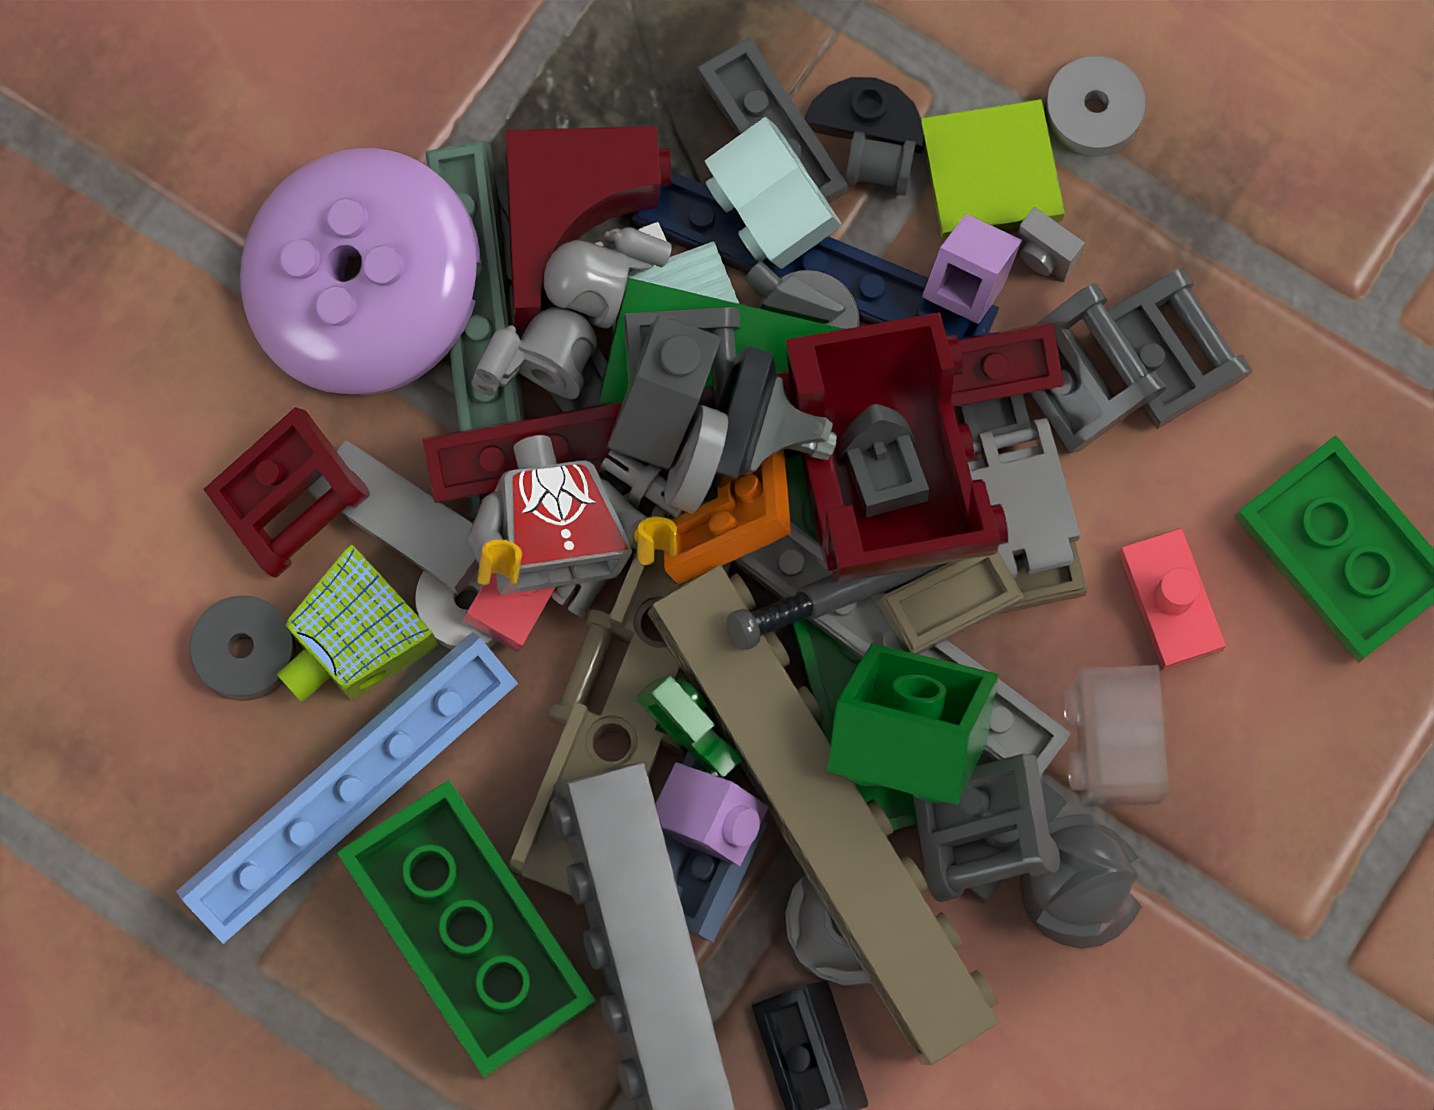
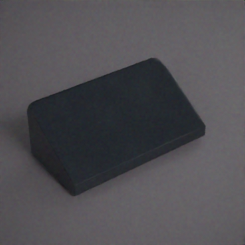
(809, 1050)

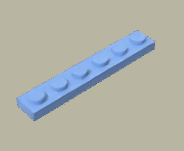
(347, 788)

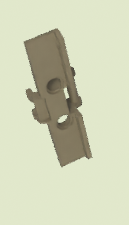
(539, 851)

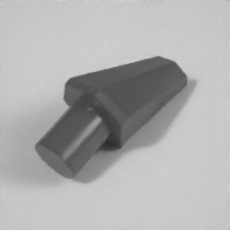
(792, 296)

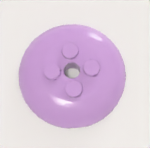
(412, 280)

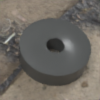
(218, 632)

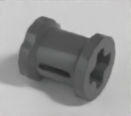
(880, 163)

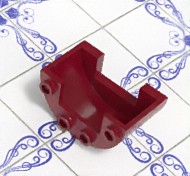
(911, 371)

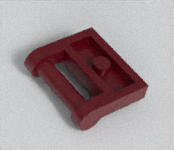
(272, 477)

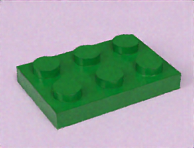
(1344, 547)

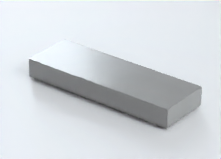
(408, 520)

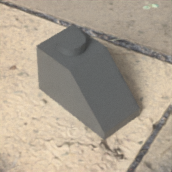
(663, 391)

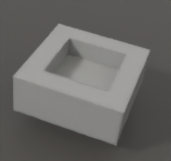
(1048, 245)

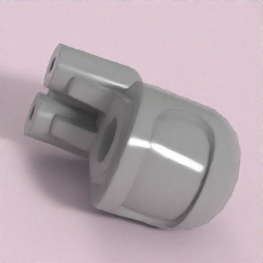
(595, 276)
(548, 354)

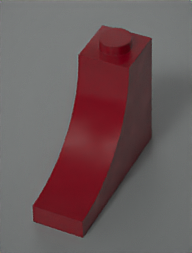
(566, 186)

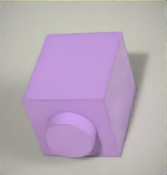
(971, 268)
(709, 813)

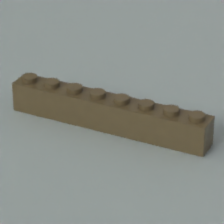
(826, 820)

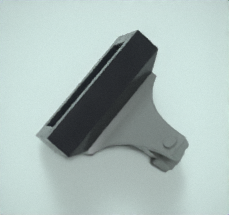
(763, 419)

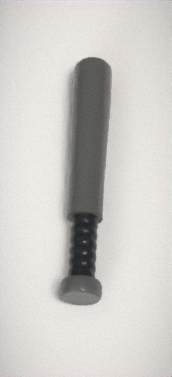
(812, 602)

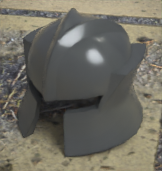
(1090, 892)

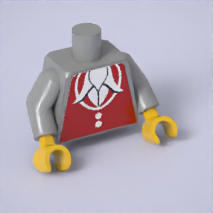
(559, 525)

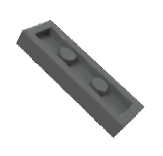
(749, 91)

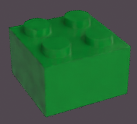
(912, 724)

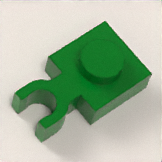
(680, 714)

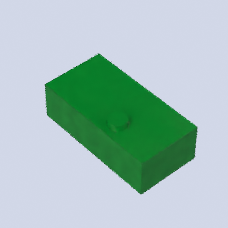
(467, 929)

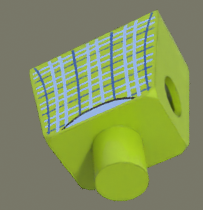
(353, 631)

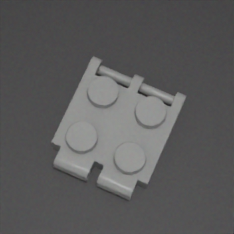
(1033, 497)

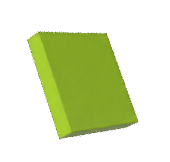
(991, 166)

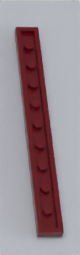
(475, 458)

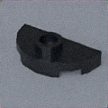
(867, 107)

